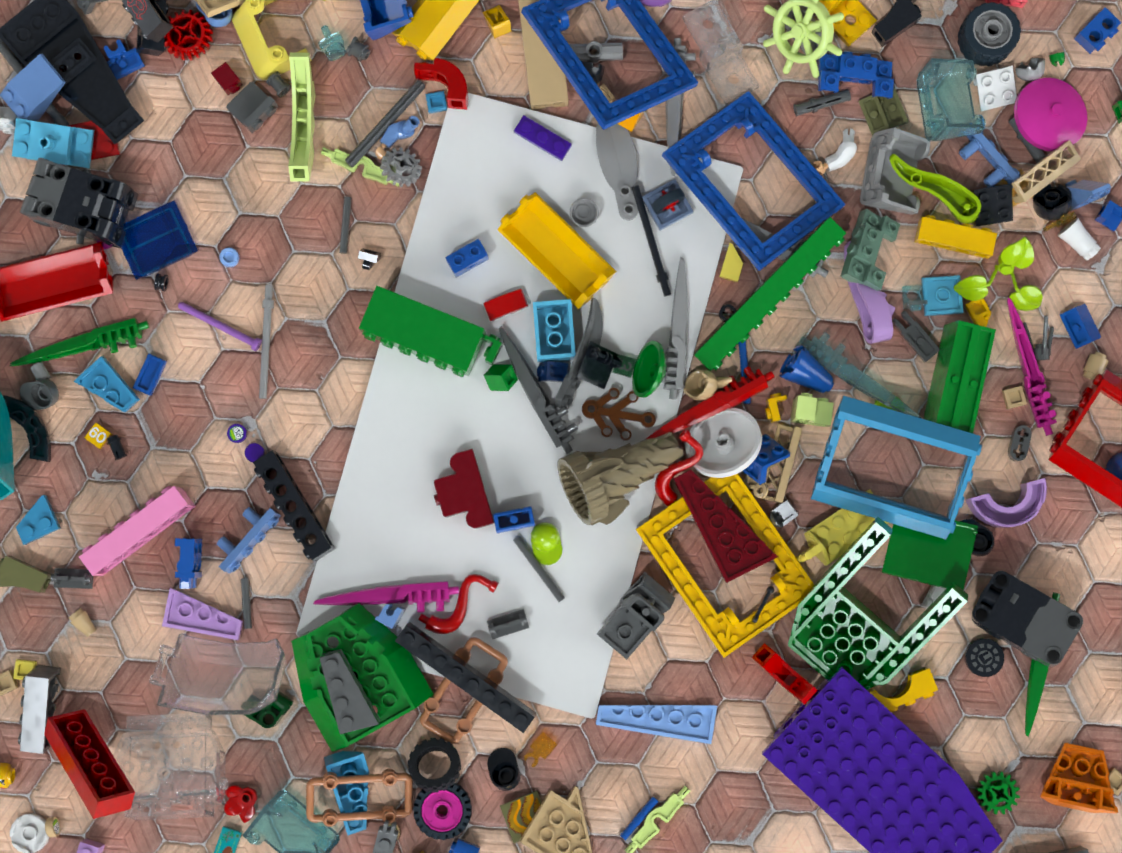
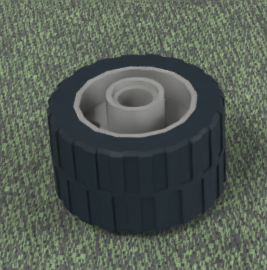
(989, 34)

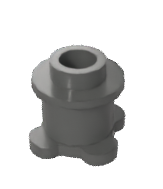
(358, 50)

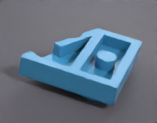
(38, 522)

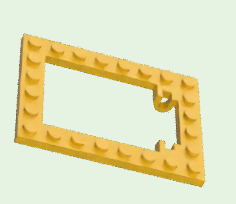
(791, 581)

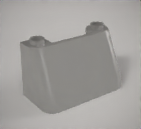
(881, 184)

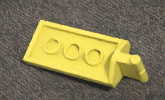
(834, 535)

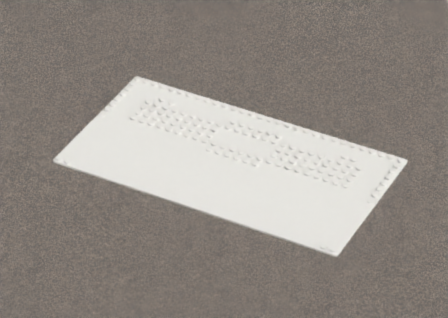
(423, 415)

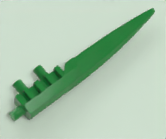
(91, 340)
(1036, 684)

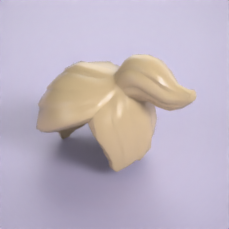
(703, 384)

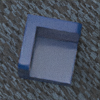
(1110, 215)

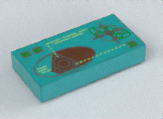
(228, 840)

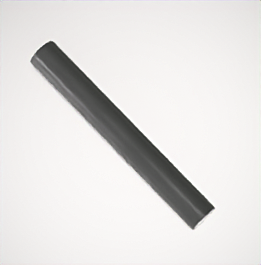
(345, 225)

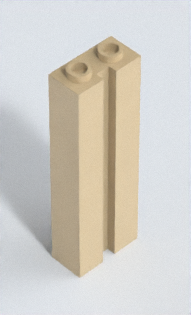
(544, 76)

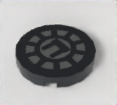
(984, 657)

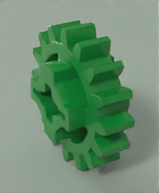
(993, 799)

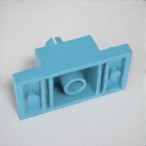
(53, 142)

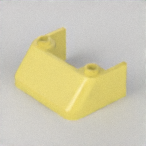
(263, 59)

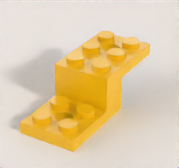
(852, 8)

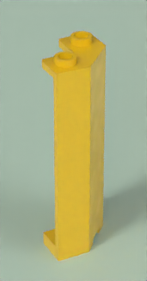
(433, 25)
(556, 250)

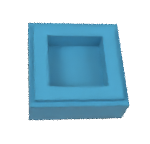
(436, 102)

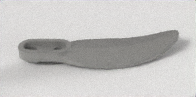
(618, 165)

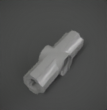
(607, 51)

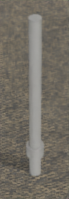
(268, 305)

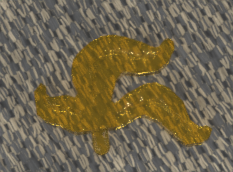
(1063, 220)

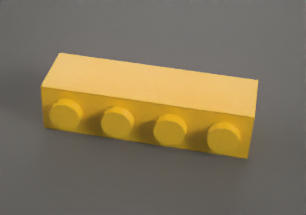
(955, 237)

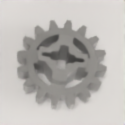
(400, 167)

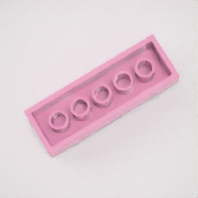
(136, 531)

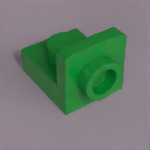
(492, 352)

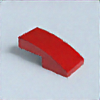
(505, 304)

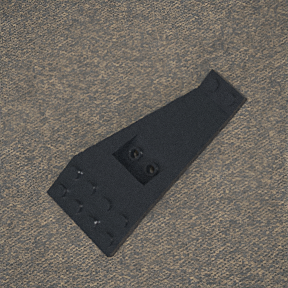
(90, 85)

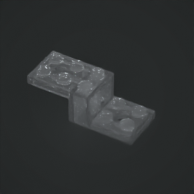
(720, 51)

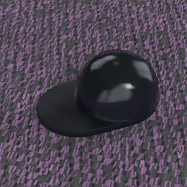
(984, 539)
(503, 769)

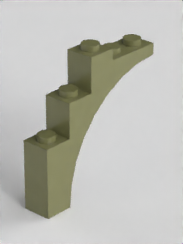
(21, 574)

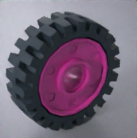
(439, 825)

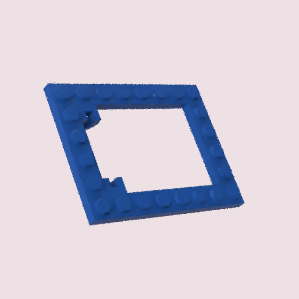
(544, 20)
(749, 114)

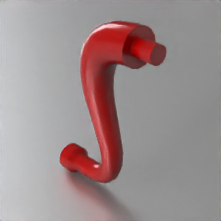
(662, 482)
(452, 623)

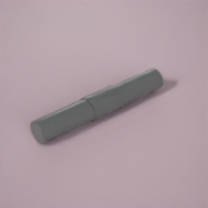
(246, 604)

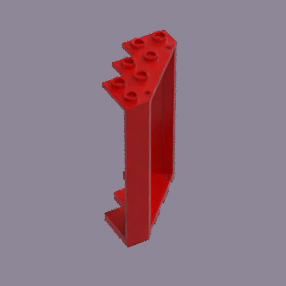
(1073, 461)

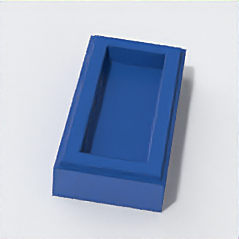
(149, 374)

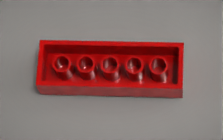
(89, 763)

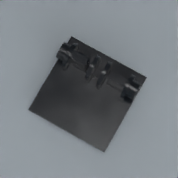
(995, 205)
(598, 365)

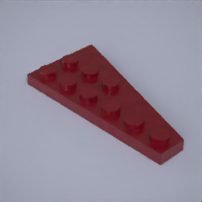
(728, 538)

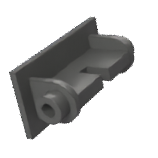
(72, 578)
(507, 624)

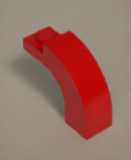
(450, 76)
(784, 674)

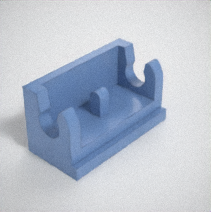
(388, 618)

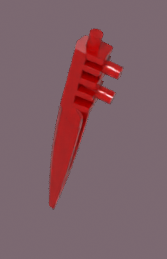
(719, 402)

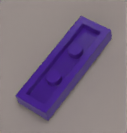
(542, 138)

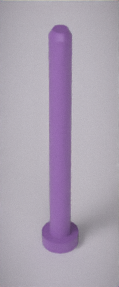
(254, 343)

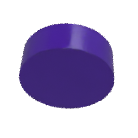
(254, 452)

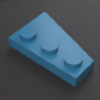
(107, 384)

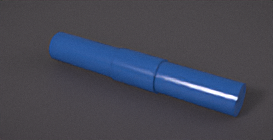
(639, 818)

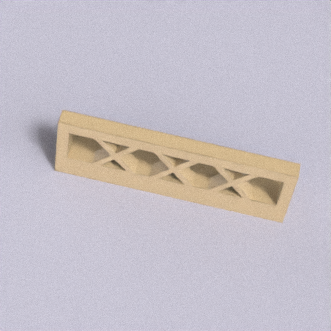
(1047, 175)
(787, 464)

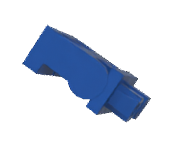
(189, 562)

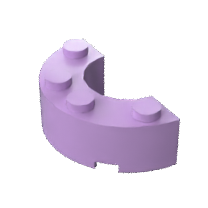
(1025, 509)

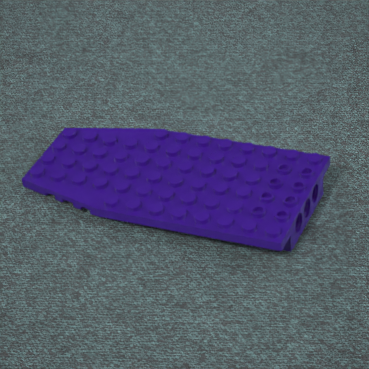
(877, 775)

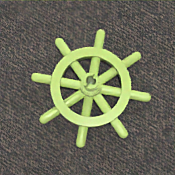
(803, 31)

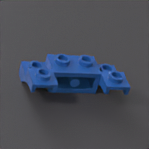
(855, 69)

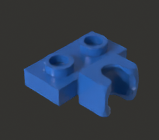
(123, 61)

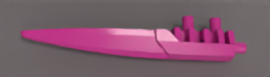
(1033, 379)
(399, 594)

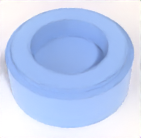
(229, 257)

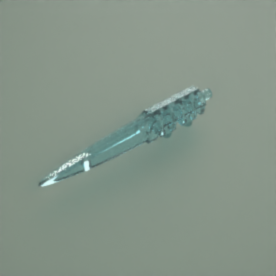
(849, 373)

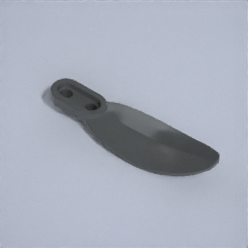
(592, 333)

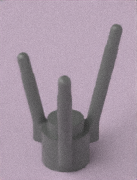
(1043, 350)

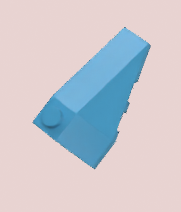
(350, 796)

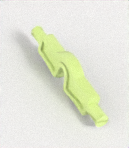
(370, 170)
(664, 812)

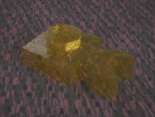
(542, 747)

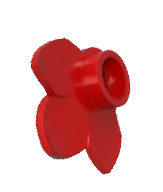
(239, 804)

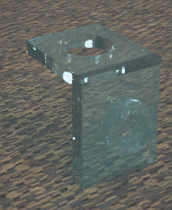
(917, 304)

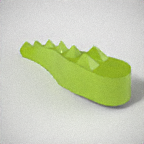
(958, 199)

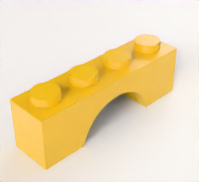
(918, 685)

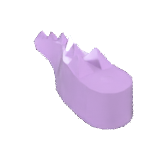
(873, 310)

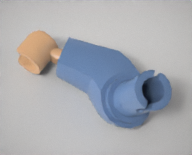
(397, 131)

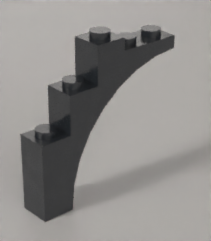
(897, 21)

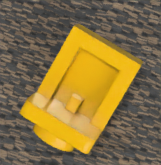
(772, 409)

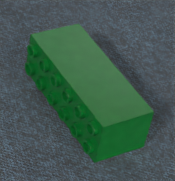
(422, 331)
(959, 375)

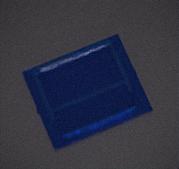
(157, 240)

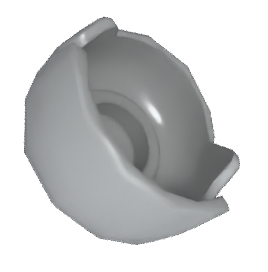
(1032, 71)
(584, 212)

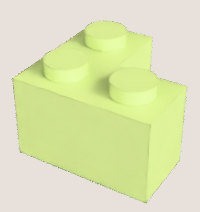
(811, 410)

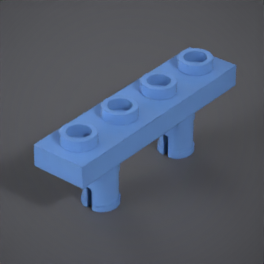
(997, 160)
(254, 536)

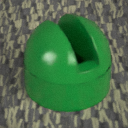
(1058, 57)

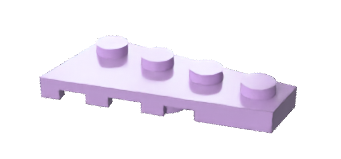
(195, 616)

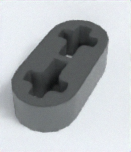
(1024, 444)

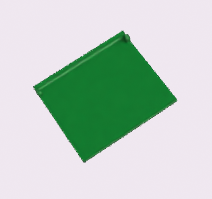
(930, 558)

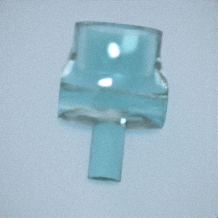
(332, 44)

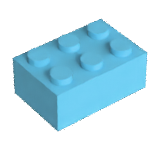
(554, 330)

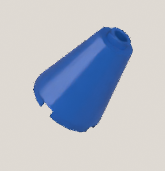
(806, 371)

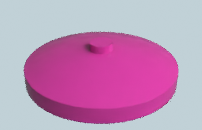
(1050, 113)

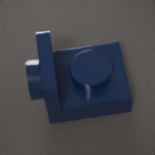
(552, 371)

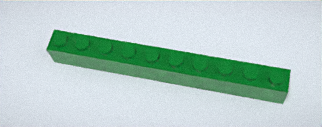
(773, 290)

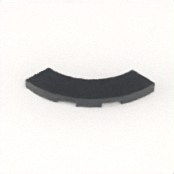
(33, 425)

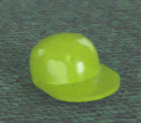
(546, 543)

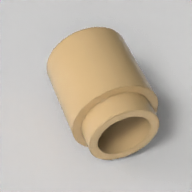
(1095, 365)

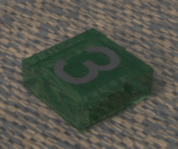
(627, 366)

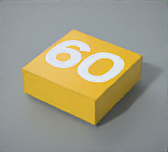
(98, 435)

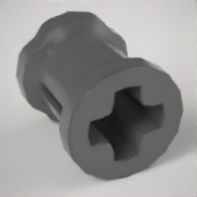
(278, 84)

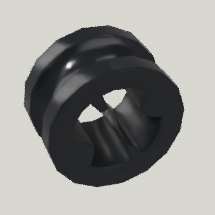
(161, 282)
(722, 310)

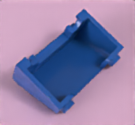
(385, 16)

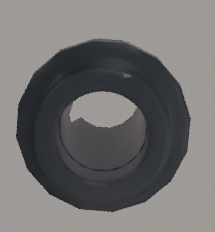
(116, 447)

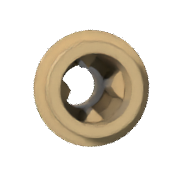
(82, 622)

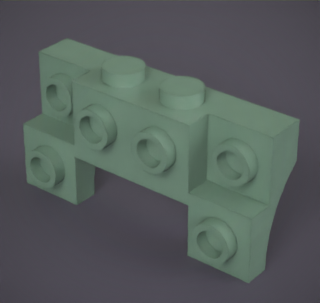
(864, 249)

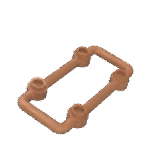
(465, 724)
(331, 780)

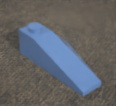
(1086, 192)

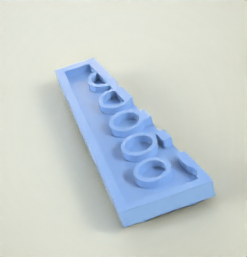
(672, 721)

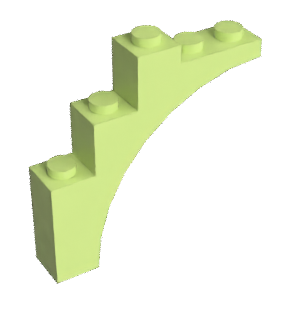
(302, 117)

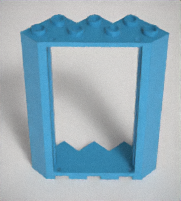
(908, 427)

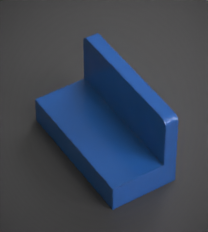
(1080, 326)

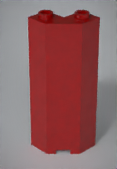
(54, 281)

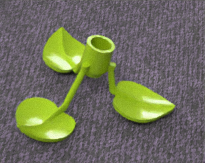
(1016, 254)

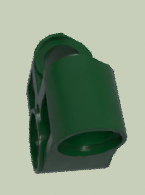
(276, 709)

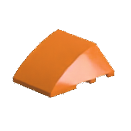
(1080, 781)

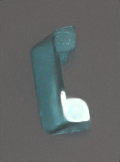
(947, 99)
(288, 830)

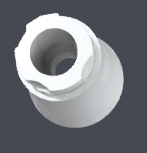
(1079, 239)

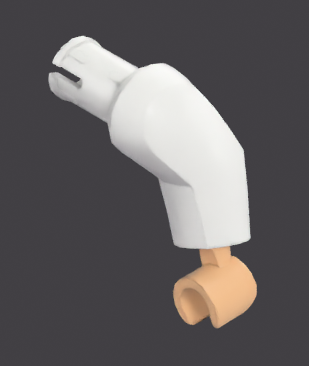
(842, 156)

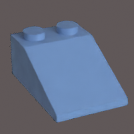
(33, 89)

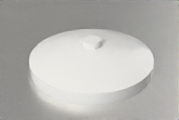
(728, 443)

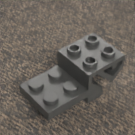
(637, 616)

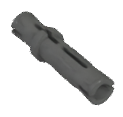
(814, 105)
(1035, 152)

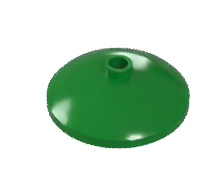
(649, 369)

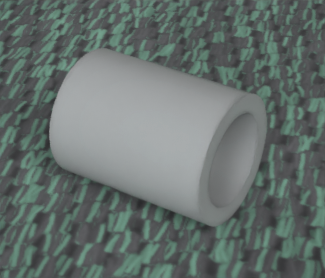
(40, 371)

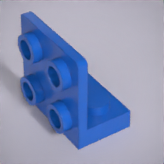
(769, 454)

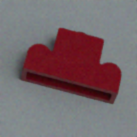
(464, 491)

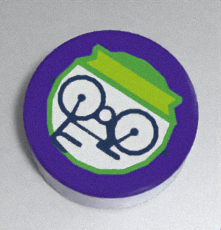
(237, 433)

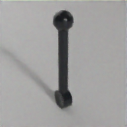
(770, 590)

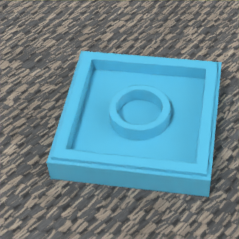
(941, 296)

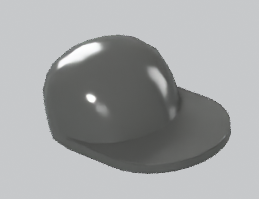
(39, 394)

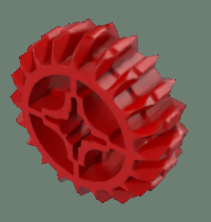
(190, 28)

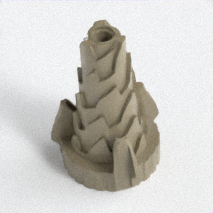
(599, 480)

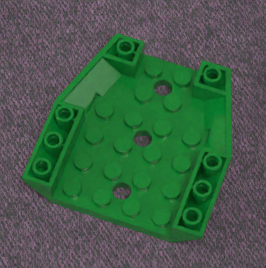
(382, 665)

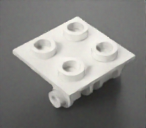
(996, 88)

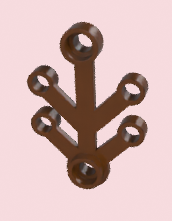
(615, 414)

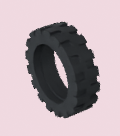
(430, 746)

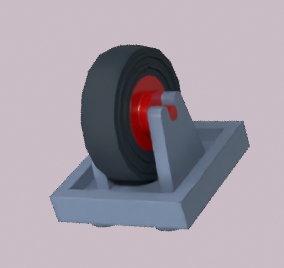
(667, 204)

